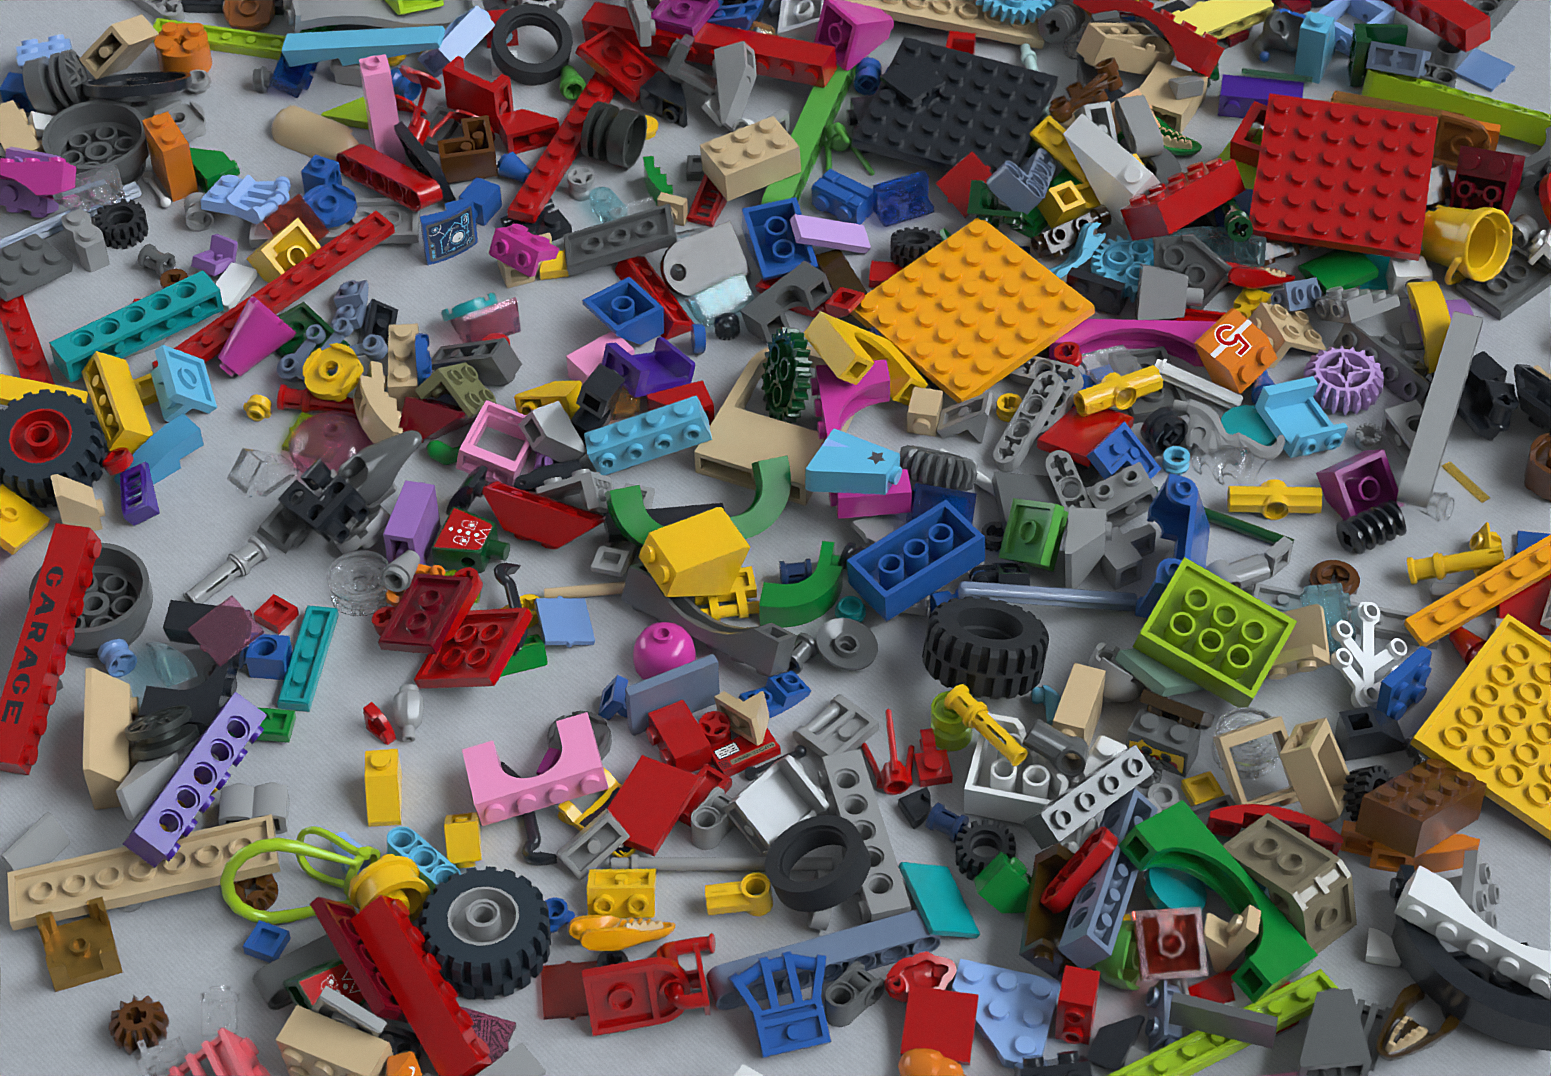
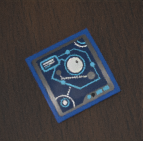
(449, 231)

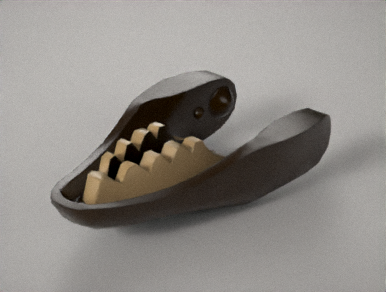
(1405, 1037)

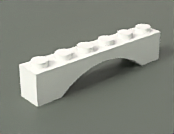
(1437, 908)

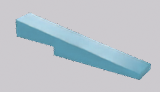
(359, 44)

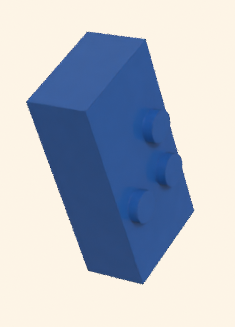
(916, 560)

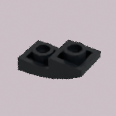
(469, 489)

